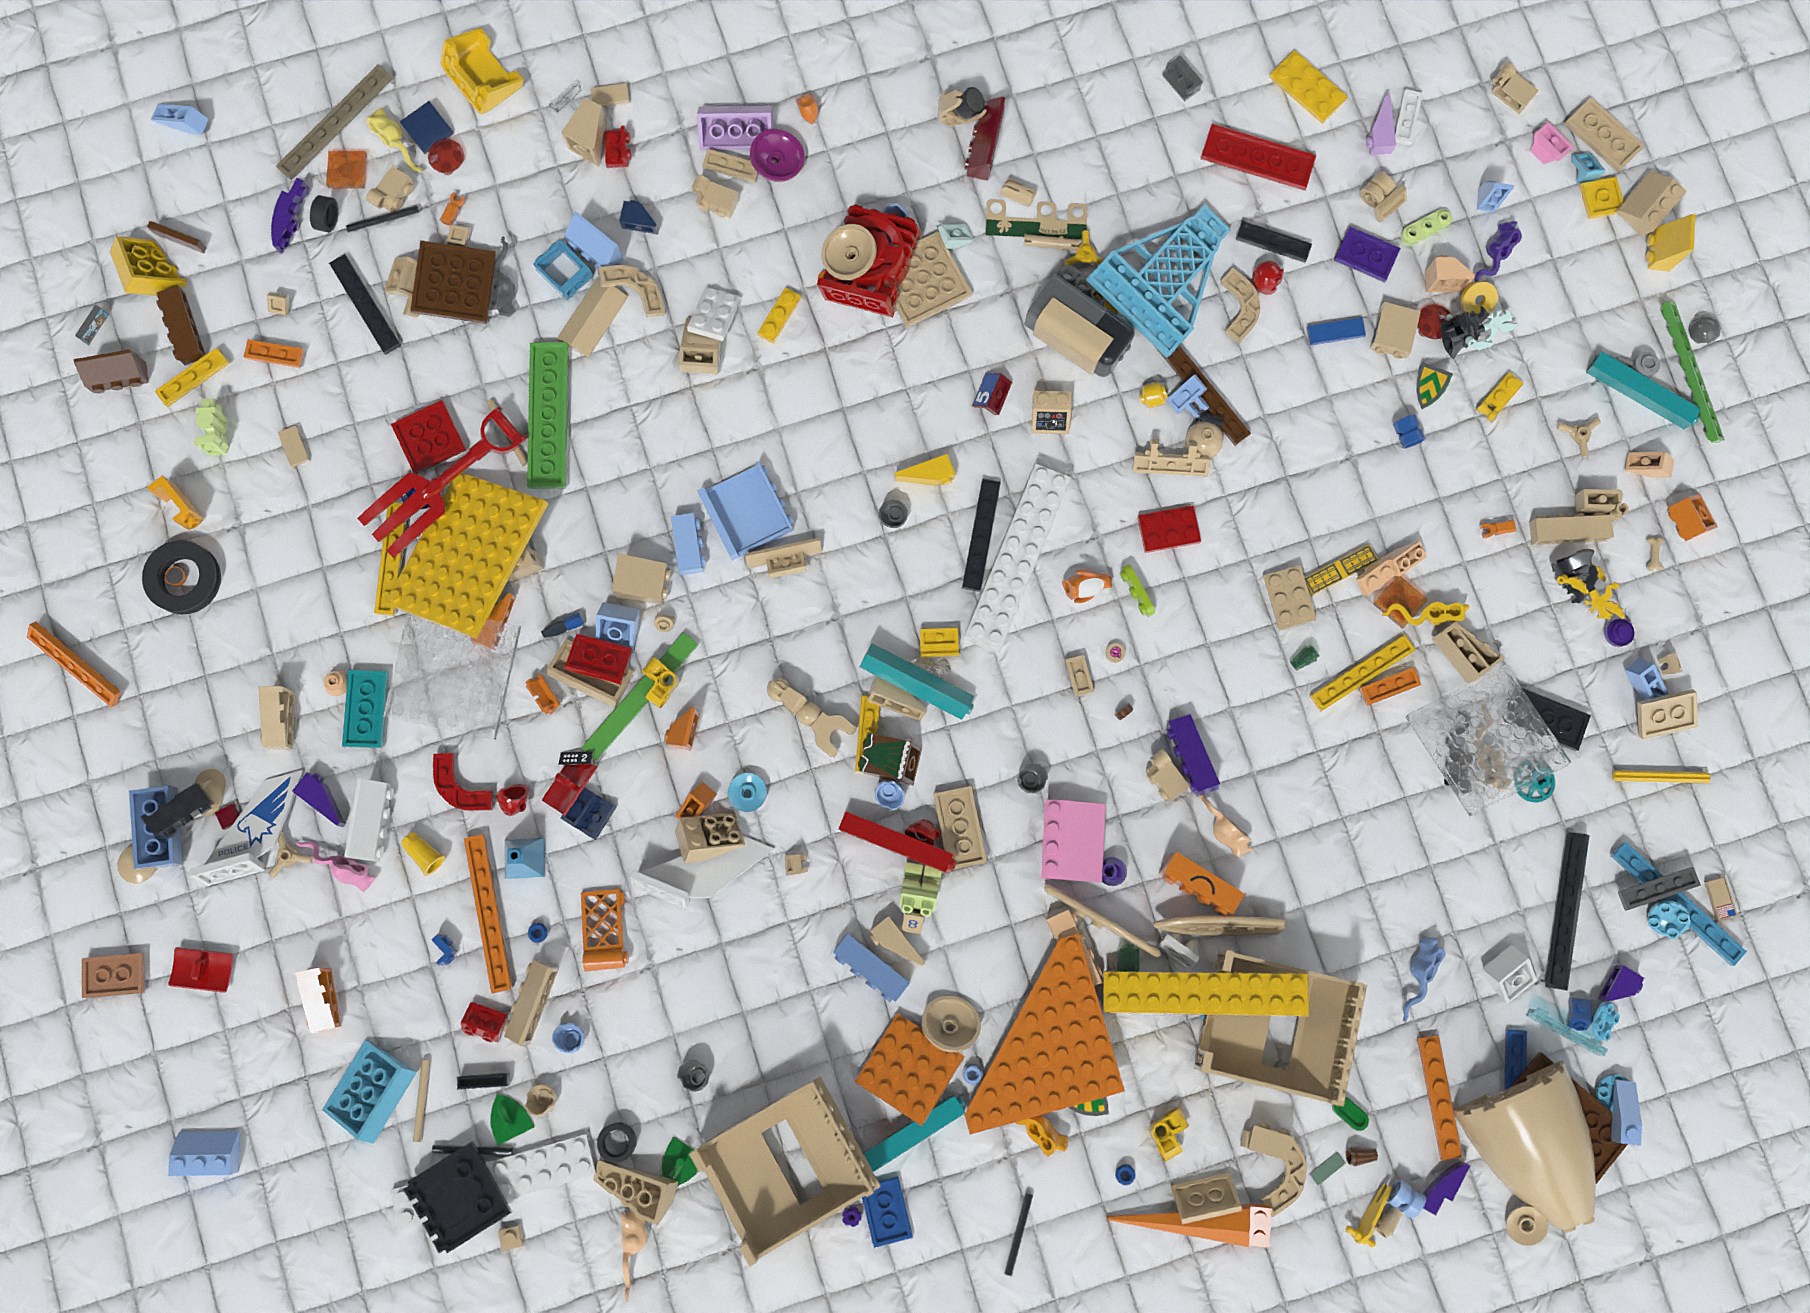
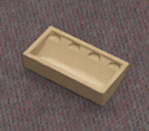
(597, 688)

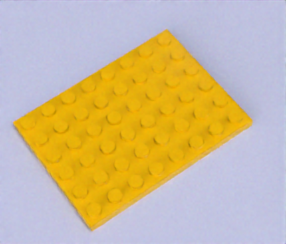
(467, 555)

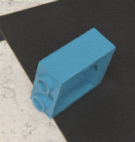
(576, 282)

